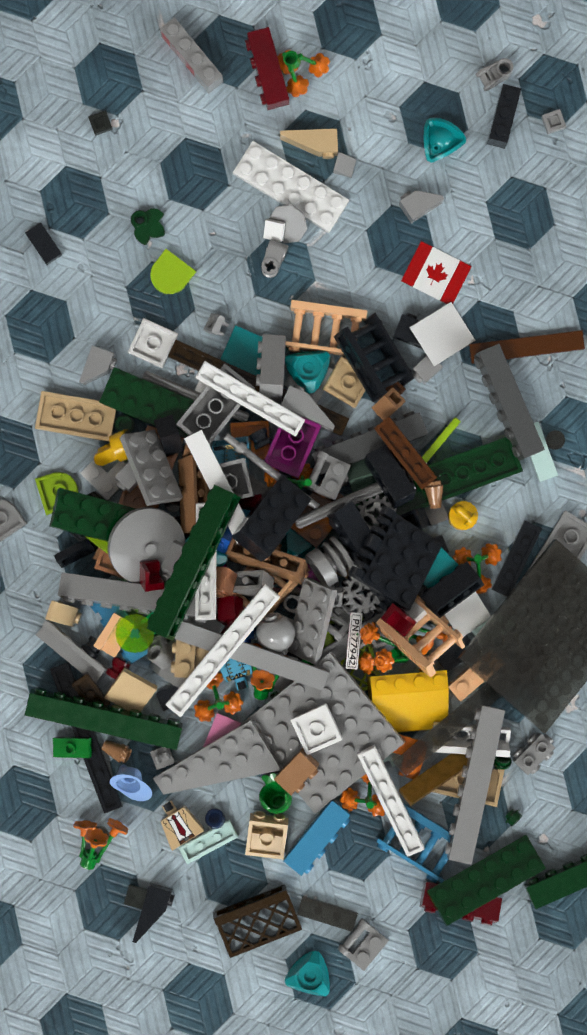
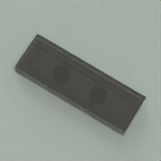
(327, 913)

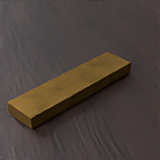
(433, 778)

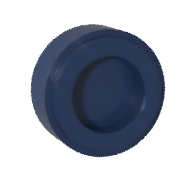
(215, 818)

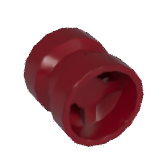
(117, 666)

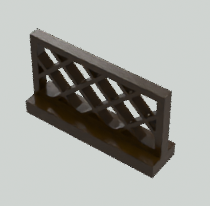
(252, 905)

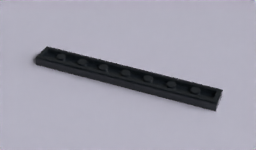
(96, 764)

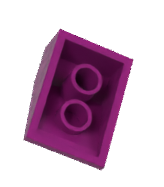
(291, 452)

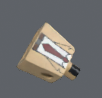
(179, 825)

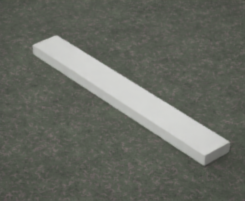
(222, 650)

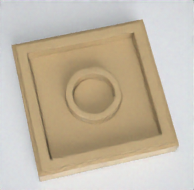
(344, 383)
(130, 691)

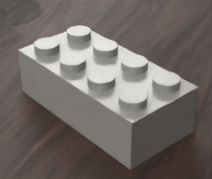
(210, 410)

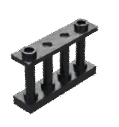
(360, 363)

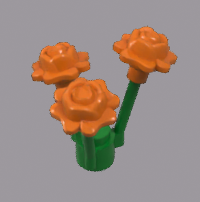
(383, 658)

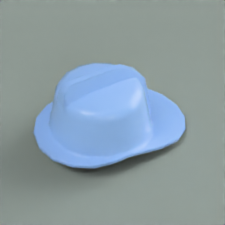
(129, 782)

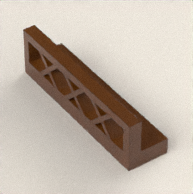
(405, 452)

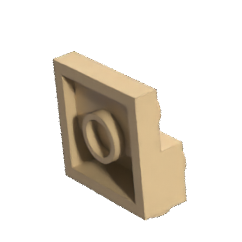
(186, 658)
(267, 835)

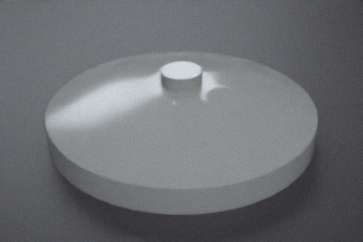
(141, 537)

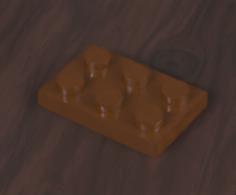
(317, 531)

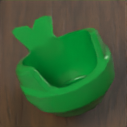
(273, 796)

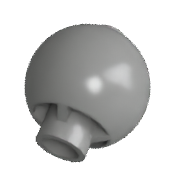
(275, 633)

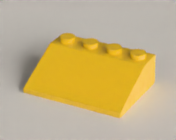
(411, 699)

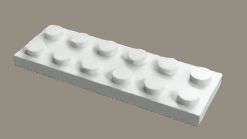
(290, 186)

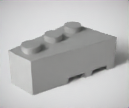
(271, 366)

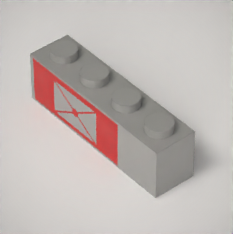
(191, 55)

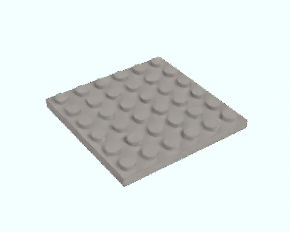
(355, 717)

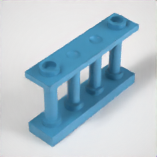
(437, 833)

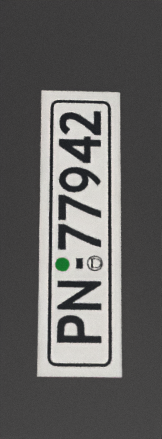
(353, 641)

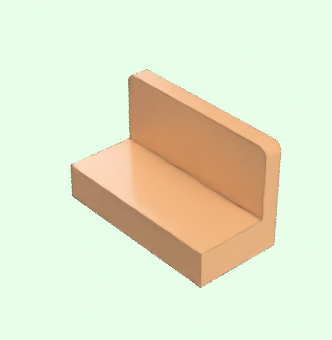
(107, 639)

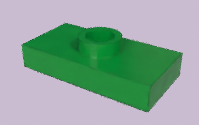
(72, 747)

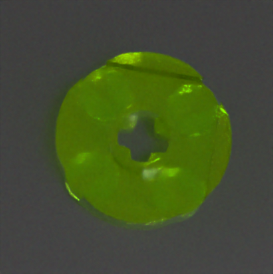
(123, 633)

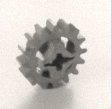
(368, 514)
(363, 600)

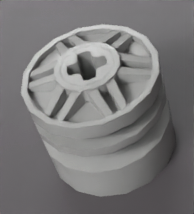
(331, 561)

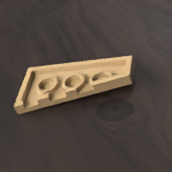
(450, 788)

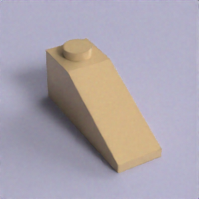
(316, 141)
(63, 613)

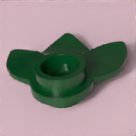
(150, 227)

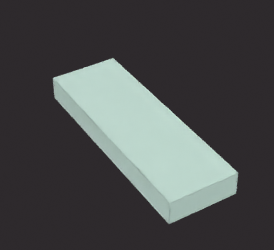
(543, 461)
(208, 842)

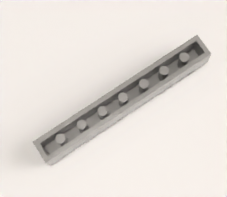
(112, 593)
(475, 784)

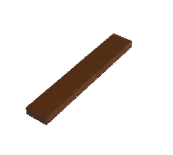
(534, 345)

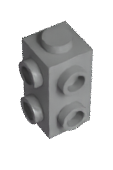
(537, 749)

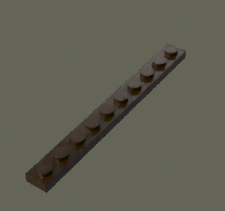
(194, 359)

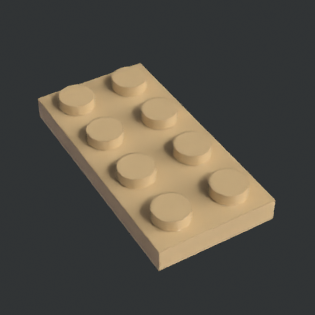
(75, 416)

